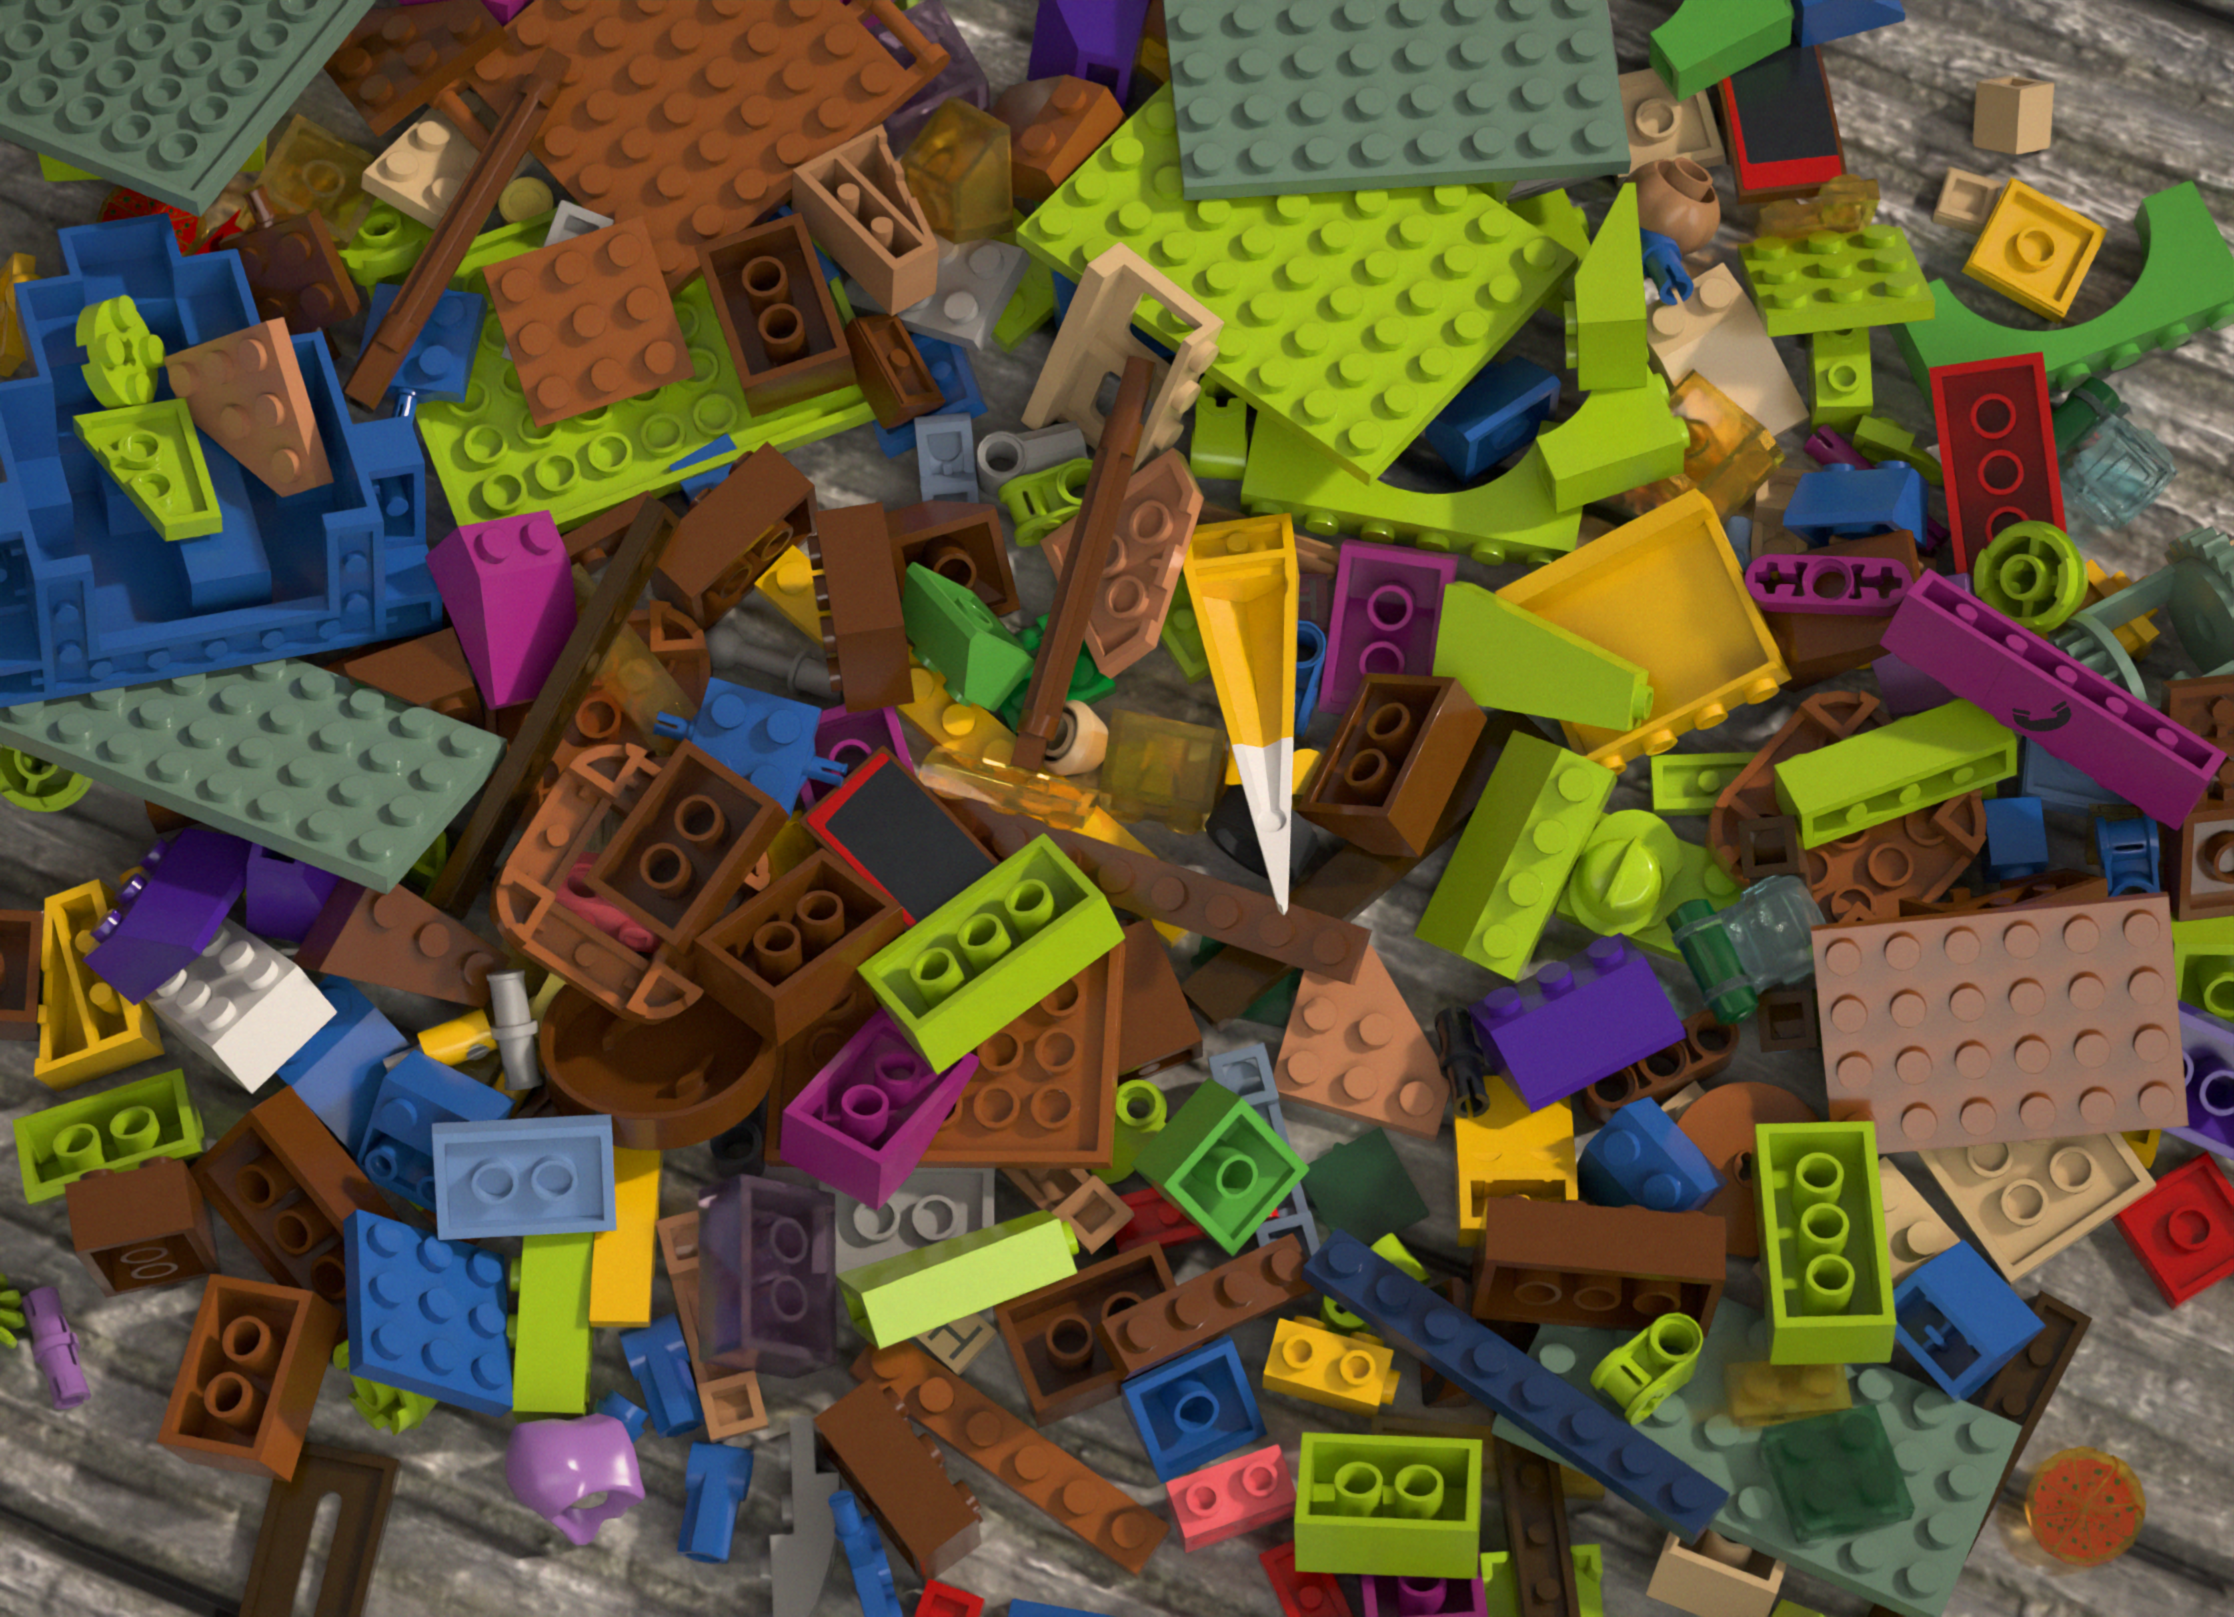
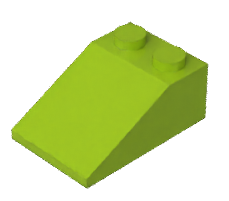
(1609, 309)

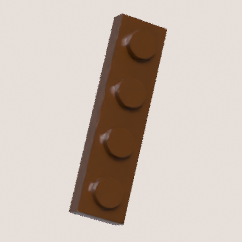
(1205, 1307)

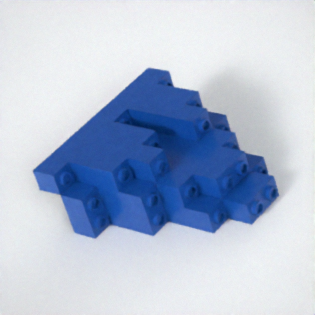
(92, 584)

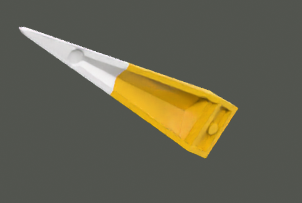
(1246, 613)

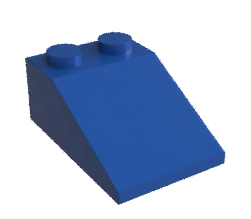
(343, 1063)

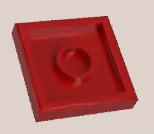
(2183, 1230)

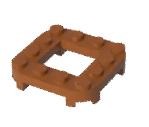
(561, 940)

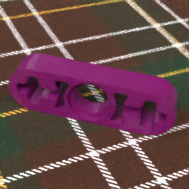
(1786, 595)

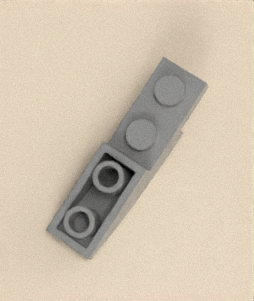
(802, 1562)

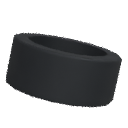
(1235, 834)

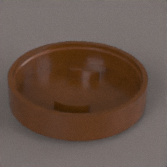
(657, 1081)

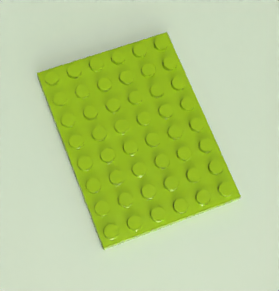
(1336, 306)
(589, 463)

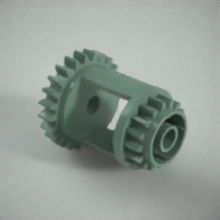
(2199, 602)

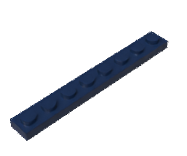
(1515, 1386)

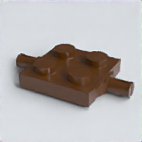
(293, 269)

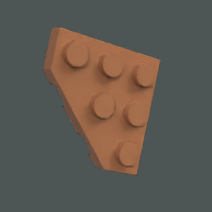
(254, 405)
(1141, 561)
(1361, 1054)

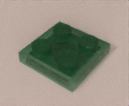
(1836, 1473)

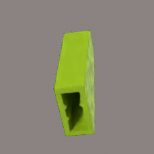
(1534, 666)
(956, 1277)

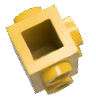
(1330, 1368)

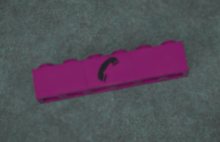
(2052, 699)

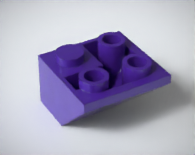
(1091, 42)
(284, 894)

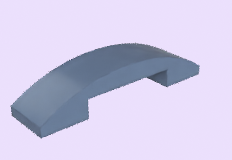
(1251, 1077)

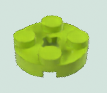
(375, 256)
(120, 353)

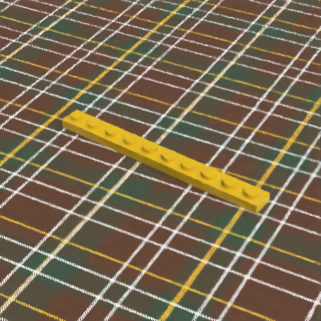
(935, 713)

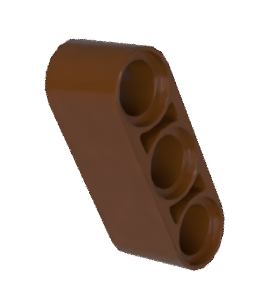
(1690, 1064)

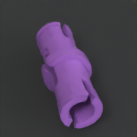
(56, 1348)

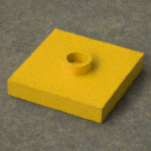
(2034, 250)

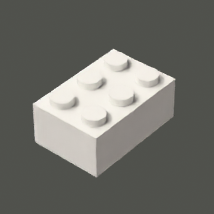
(241, 1006)

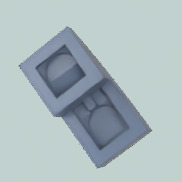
(946, 458)

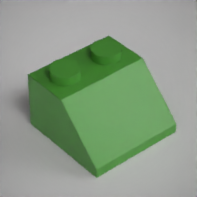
(962, 639)
(1220, 1165)

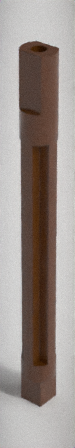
(456, 232)
(1083, 566)

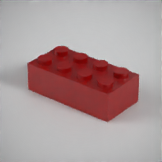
(1995, 450)

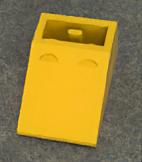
(1511, 1155)

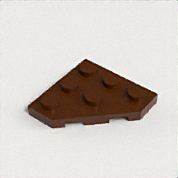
(410, 54)

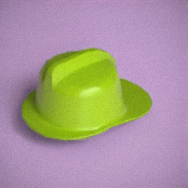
(1623, 872)

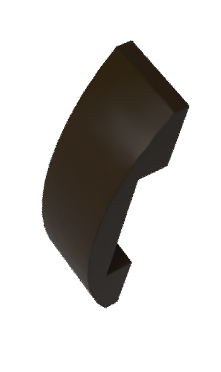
(1786, 1013)

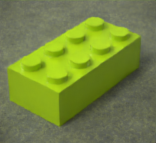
(1822, 1243)

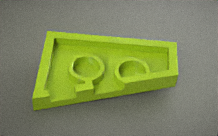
(157, 464)

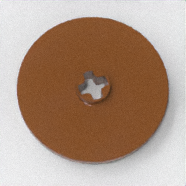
(1723, 1130)

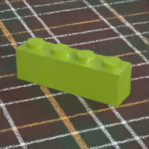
(1894, 770)
(552, 1327)

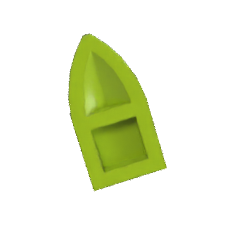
(1889, 441)

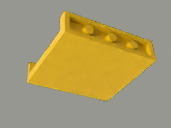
(1672, 603)

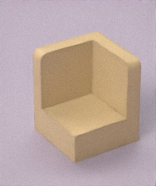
(2013, 114)

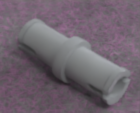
(514, 1029)

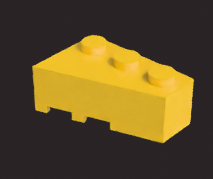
(84, 1019)

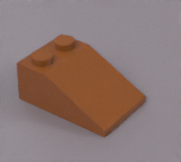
(1054, 130)

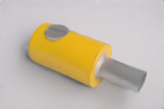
(452, 1041)

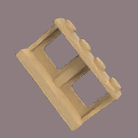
(1098, 341)

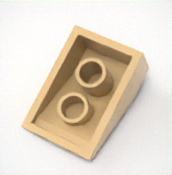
(1728, 346)
(1716, 1577)

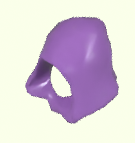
(564, 1461)

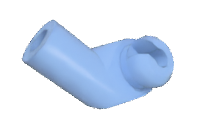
(1739, 533)

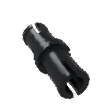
(1461, 1062)

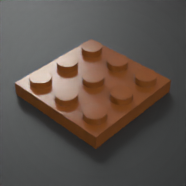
(588, 321)

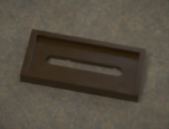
(367, 1494)

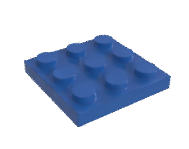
(427, 1314)

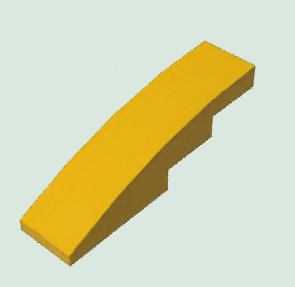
(627, 1257)

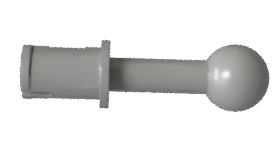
(801, 672)

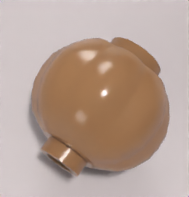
(1677, 202)

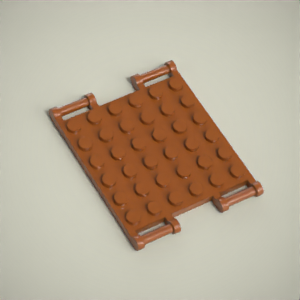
(695, 104)

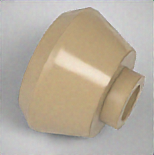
(1078, 741)

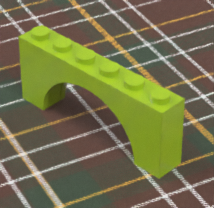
(1618, 434)
(1491, 523)

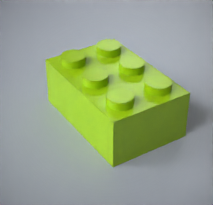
(1388, 1505)

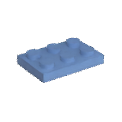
(524, 1176)

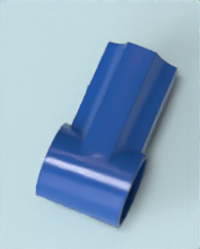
(660, 1364)
(715, 1484)

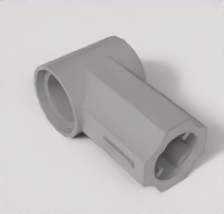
(1028, 452)

